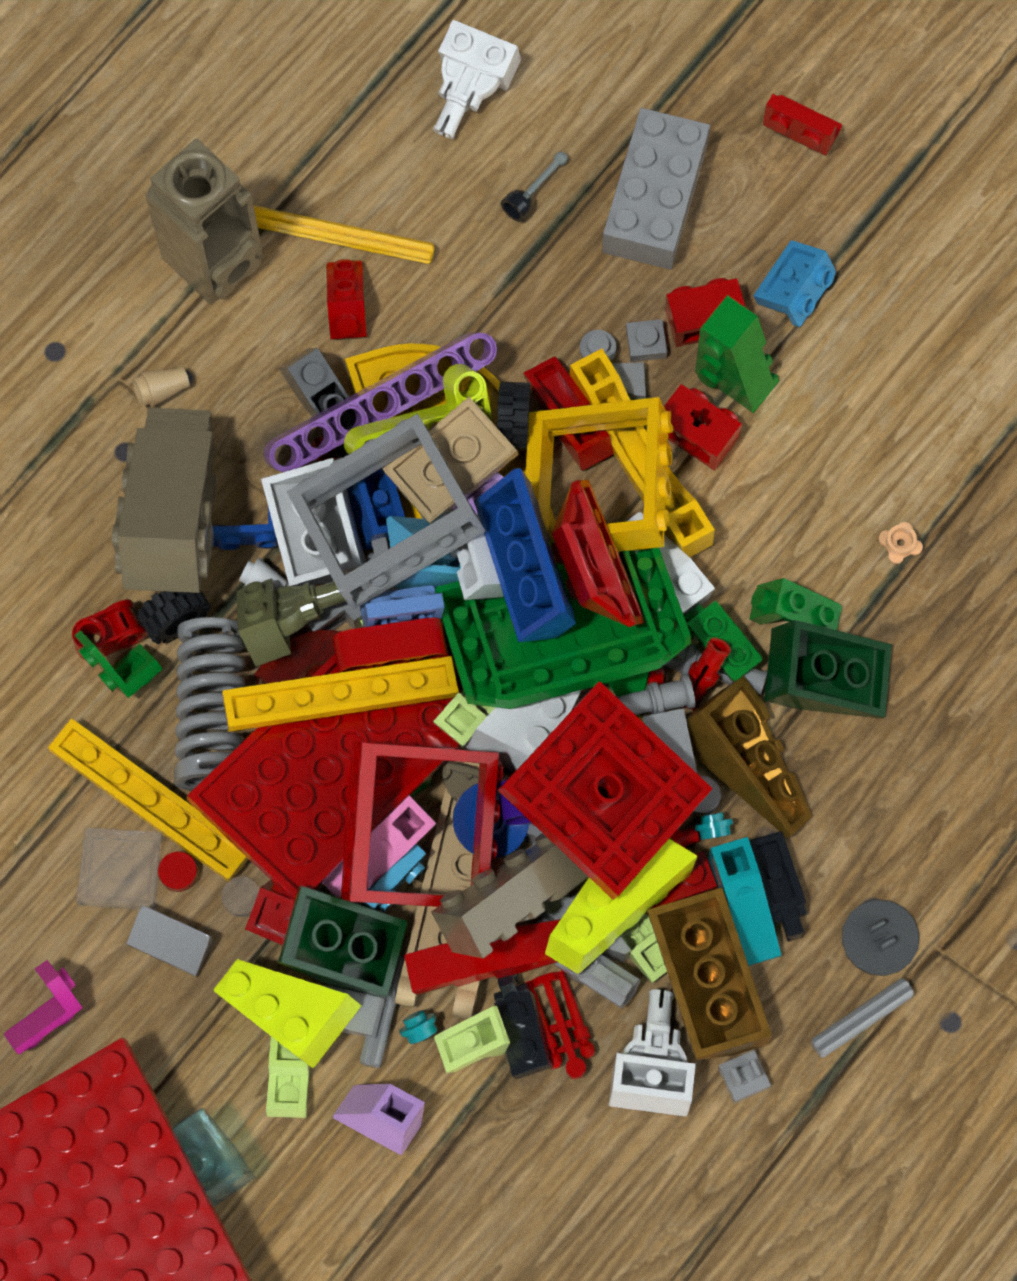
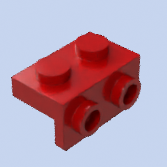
(801, 123)

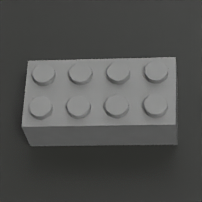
(655, 188)

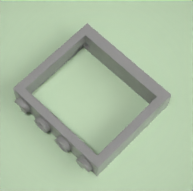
(408, 555)

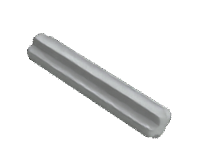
(862, 1017)
(374, 1047)

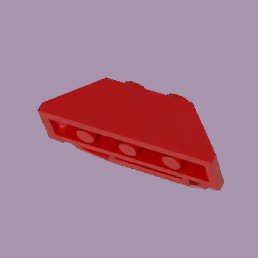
(592, 559)

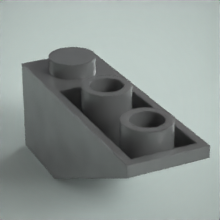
(317, 386)

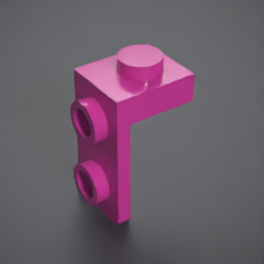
(48, 1016)

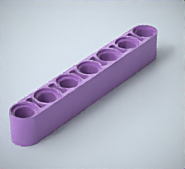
(361, 402)

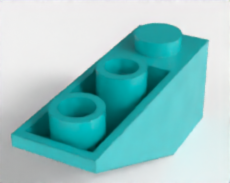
(743, 888)

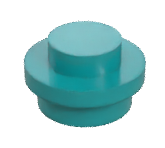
(714, 826)
(418, 1026)

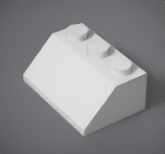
(296, 547)

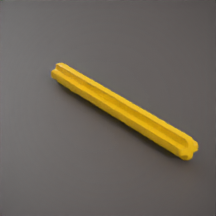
(344, 235)

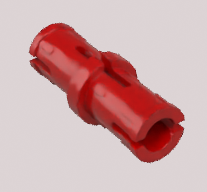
(713, 657)

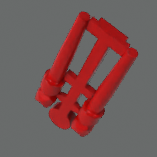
(575, 1066)

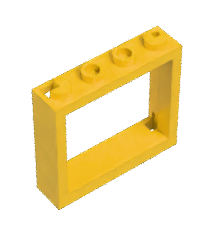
(606, 416)

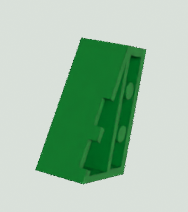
(733, 355)

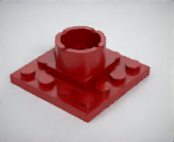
(605, 790)

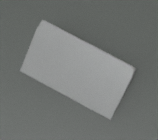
(169, 940)

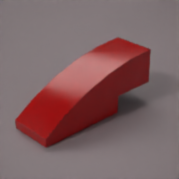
(557, 390)

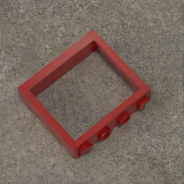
(360, 818)

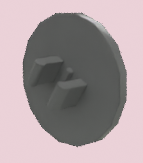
(880, 938)

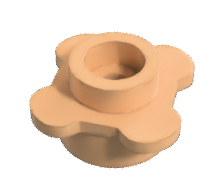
(903, 532)

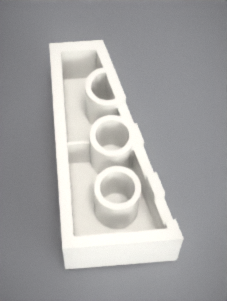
(520, 730)

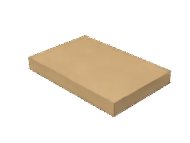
(472, 451)

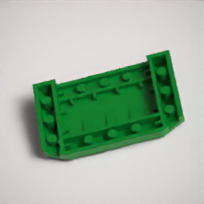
(511, 673)

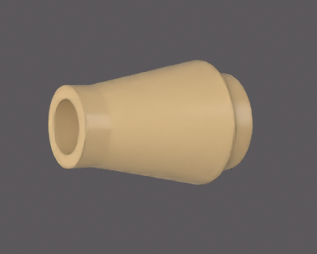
(159, 385)

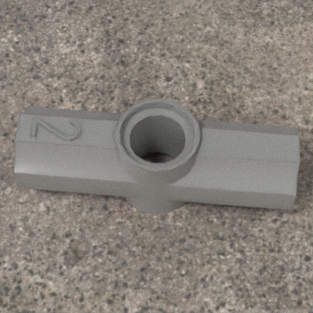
(605, 979)

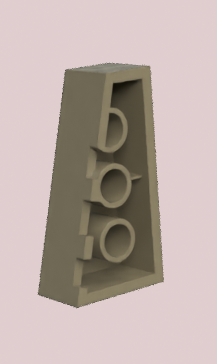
(505, 897)

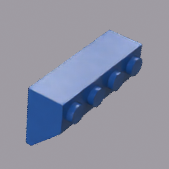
(524, 559)

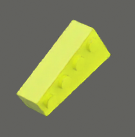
(597, 920)

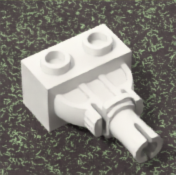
(471, 71)
(652, 1072)

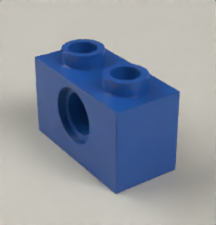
(372, 502)

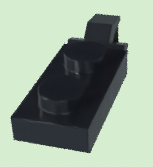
(780, 883)
(523, 1025)

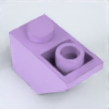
(382, 1114)

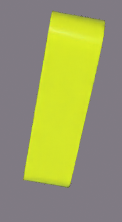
(476, 391)

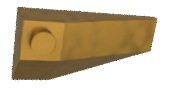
(738, 747)

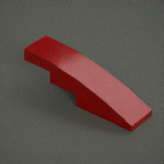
(441, 967)

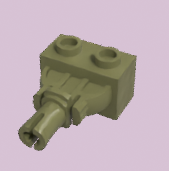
(272, 614)

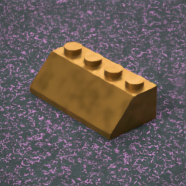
(710, 976)

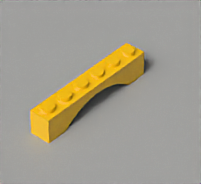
(602, 384)

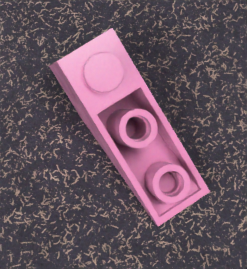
(389, 842)

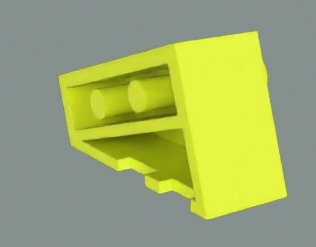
(289, 1009)

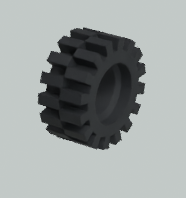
(514, 412)
(169, 609)

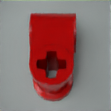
(111, 629)

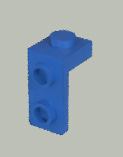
(233, 536)

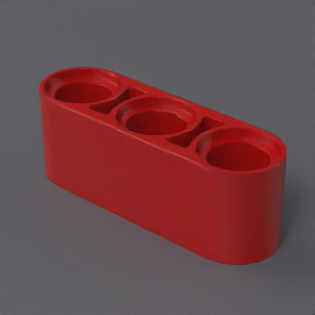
(390, 644)

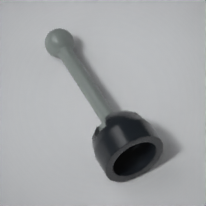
(519, 202)

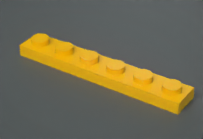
(339, 693)
(147, 798)

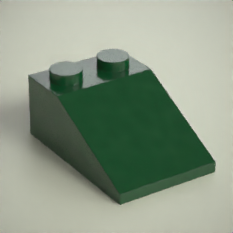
(827, 671)
(342, 943)

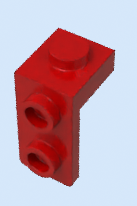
(345, 299)

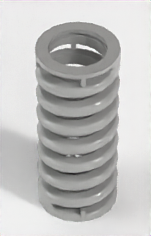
(220, 666)

